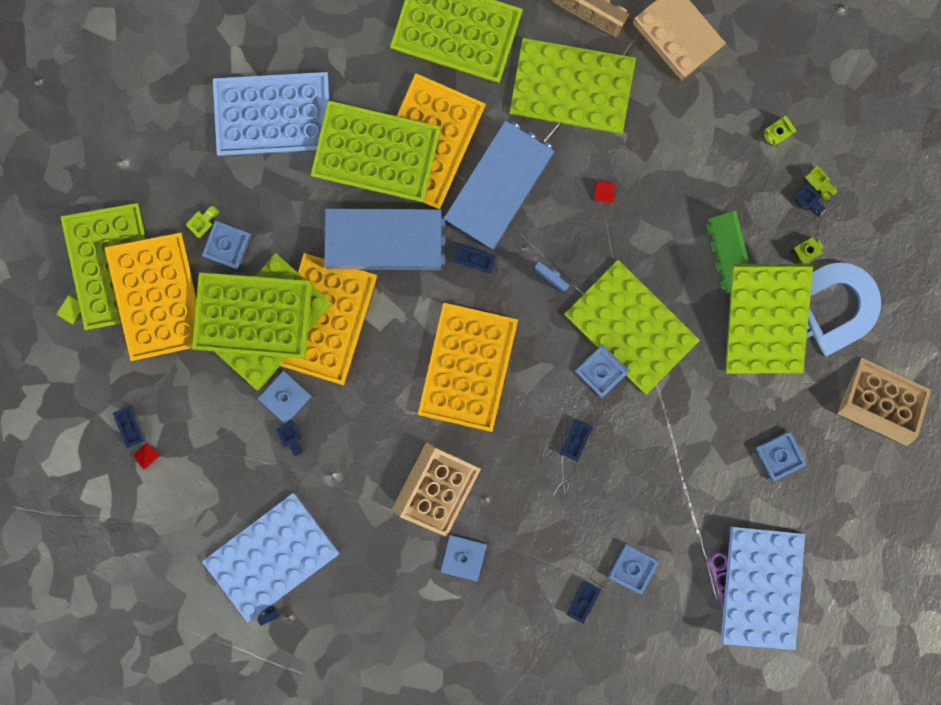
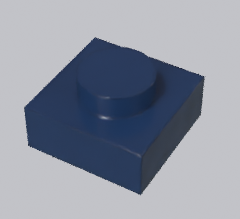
(268, 615)

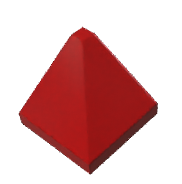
(604, 192)
(146, 456)

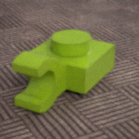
(819, 180)
(200, 223)

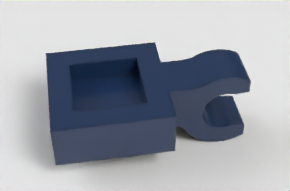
(808, 198)
(290, 435)

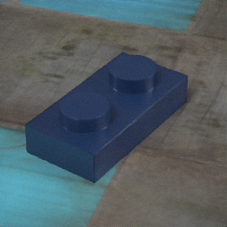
(474, 258)
(129, 426)
(576, 440)
(583, 601)

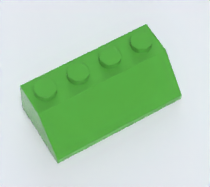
(727, 245)

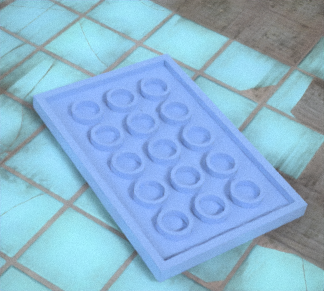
(269, 113)
(271, 557)
(762, 588)

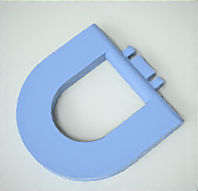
(868, 307)

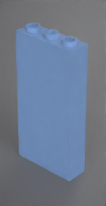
(499, 184)
(384, 239)

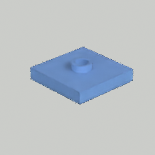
(226, 244)
(552, 276)
(602, 371)
(284, 397)
(781, 456)
(463, 558)
(633, 568)

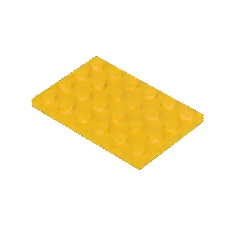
(458, 119)
(153, 295)
(336, 333)
(467, 367)

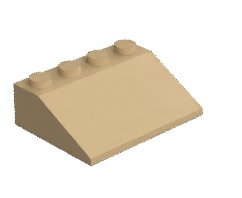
(598, 13)
(679, 34)
(885, 402)
(435, 489)

